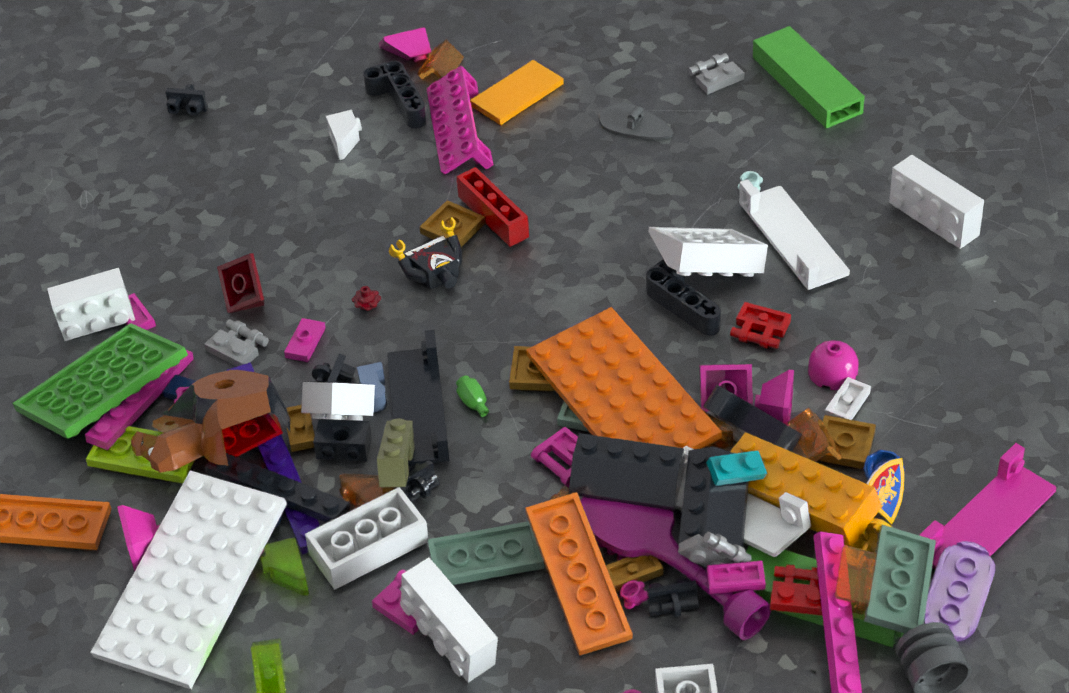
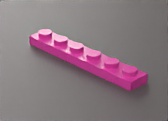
(117, 419)
(836, 617)

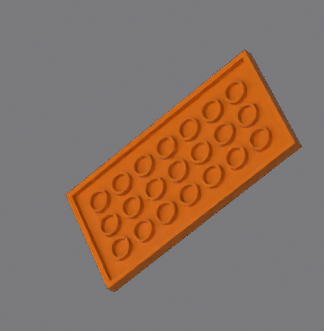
(620, 385)

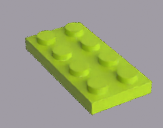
(122, 459)

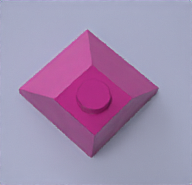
(408, 44)
(732, 377)
(777, 397)
(138, 531)

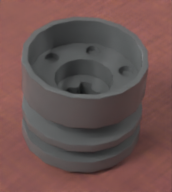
(932, 659)

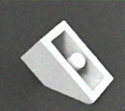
(343, 132)

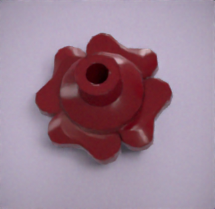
(366, 298)

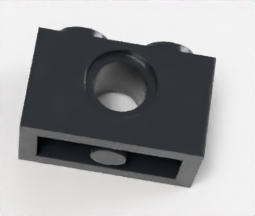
(342, 440)

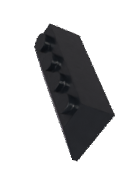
(627, 471)
(709, 506)

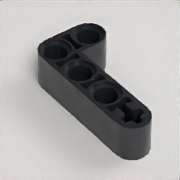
(394, 79)
(682, 300)
(751, 419)

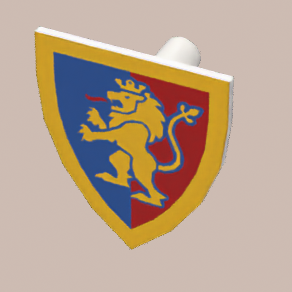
(889, 487)

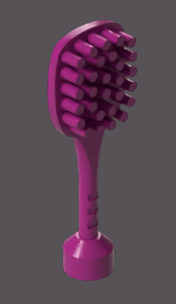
(648, 531)

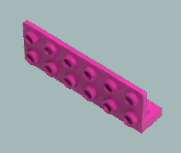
(455, 122)
(996, 509)

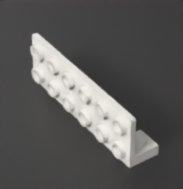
(792, 235)
(765, 524)

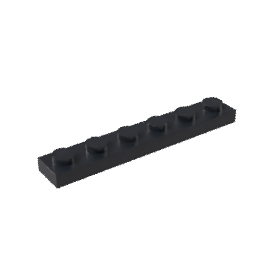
(296, 494)

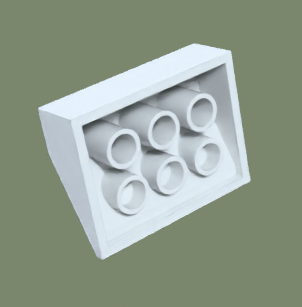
(709, 251)

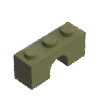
(395, 452)

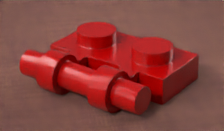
(760, 319)
(794, 596)

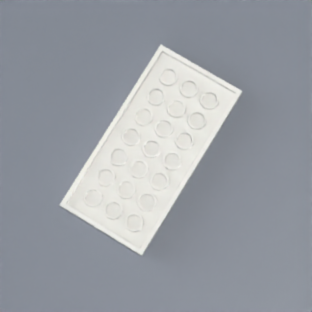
(189, 579)

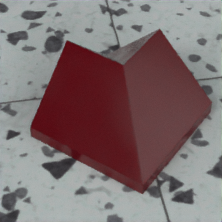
(241, 284)

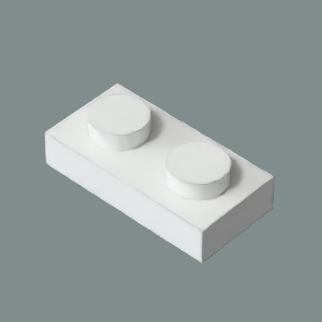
(848, 399)

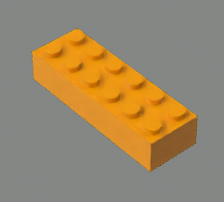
(834, 500)

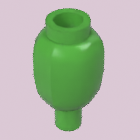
(472, 394)

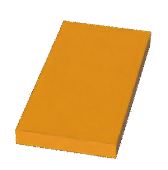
(516, 92)

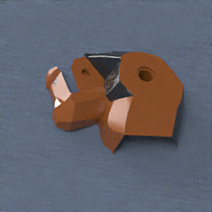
(197, 418)

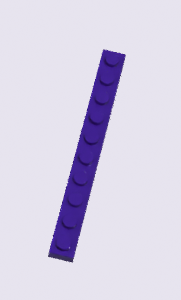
(277, 459)

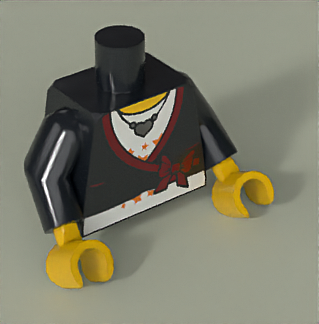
(432, 262)

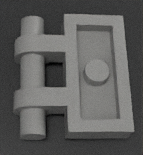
(717, 78)
(231, 348)
(712, 550)

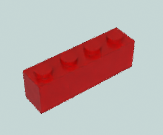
(499, 211)

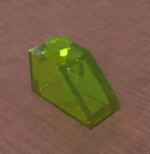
(285, 565)
(269, 666)

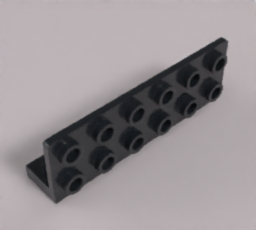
(418, 397)

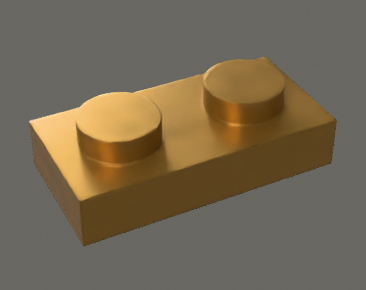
(301, 429)
(637, 568)

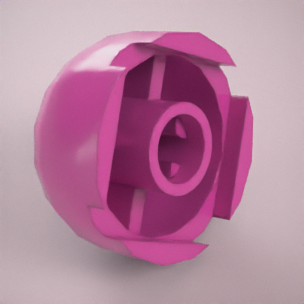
(832, 364)

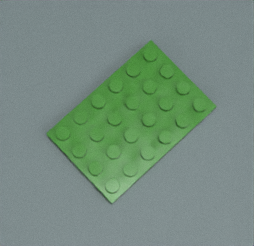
(99, 380)

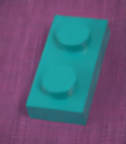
(736, 468)

